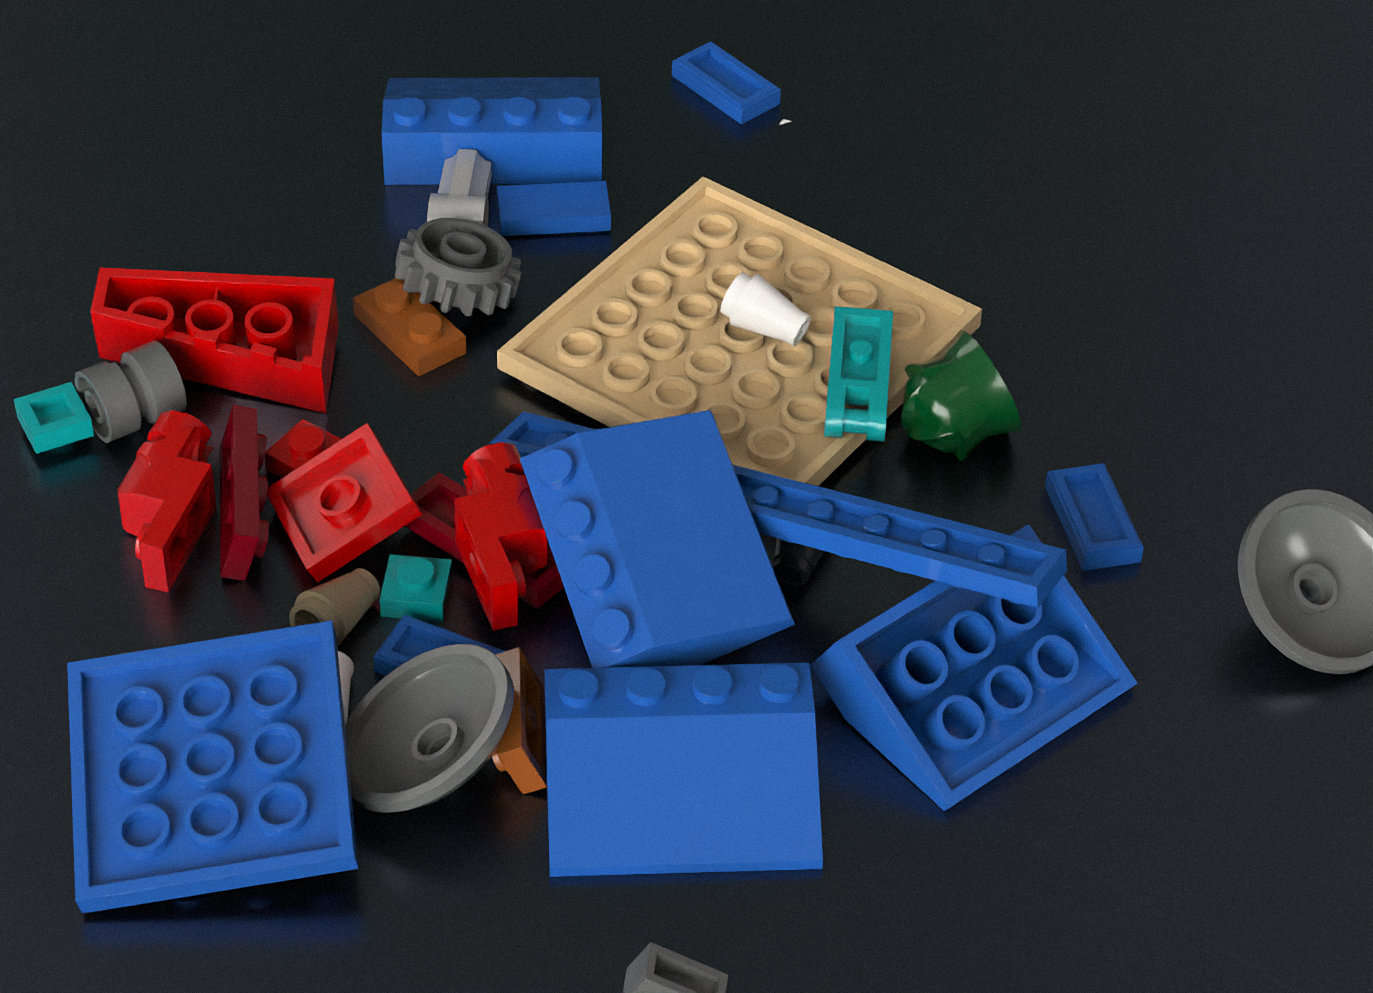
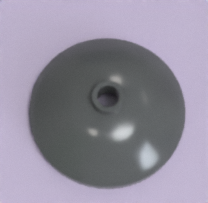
(1325, 549)
(427, 727)

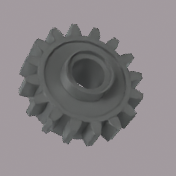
(458, 265)

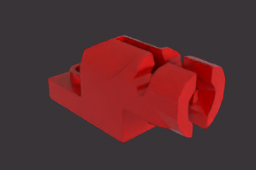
(168, 496)
(499, 531)

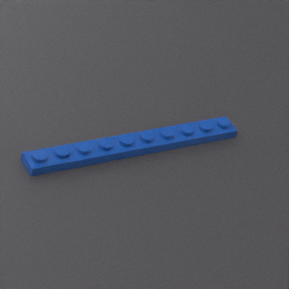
(867, 528)

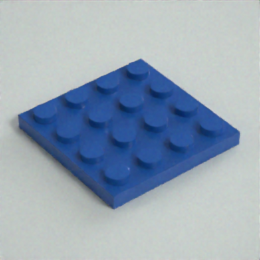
(209, 767)

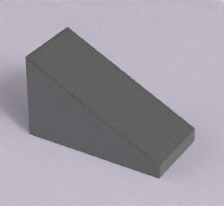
(669, 972)

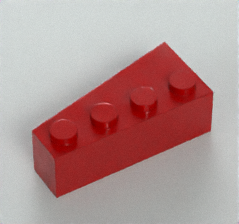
(226, 329)

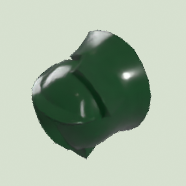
(957, 399)

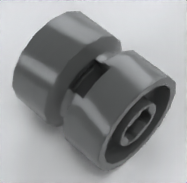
(134, 390)

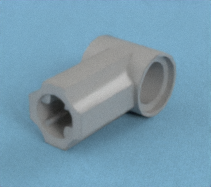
(463, 189)

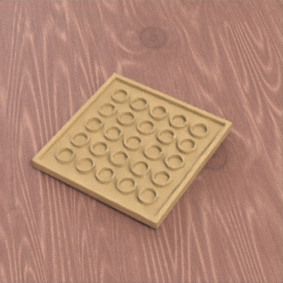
(651, 343)

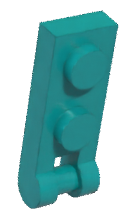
(859, 372)

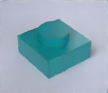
(53, 417)
(416, 587)

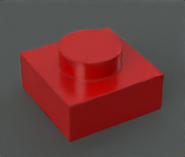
(297, 448)

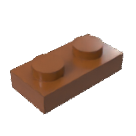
(409, 328)
(524, 741)

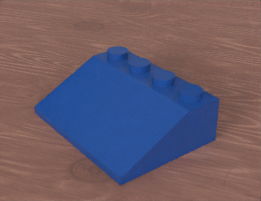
(524, 126)
(656, 543)
(970, 681)
(682, 769)

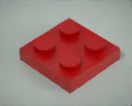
(342, 502)

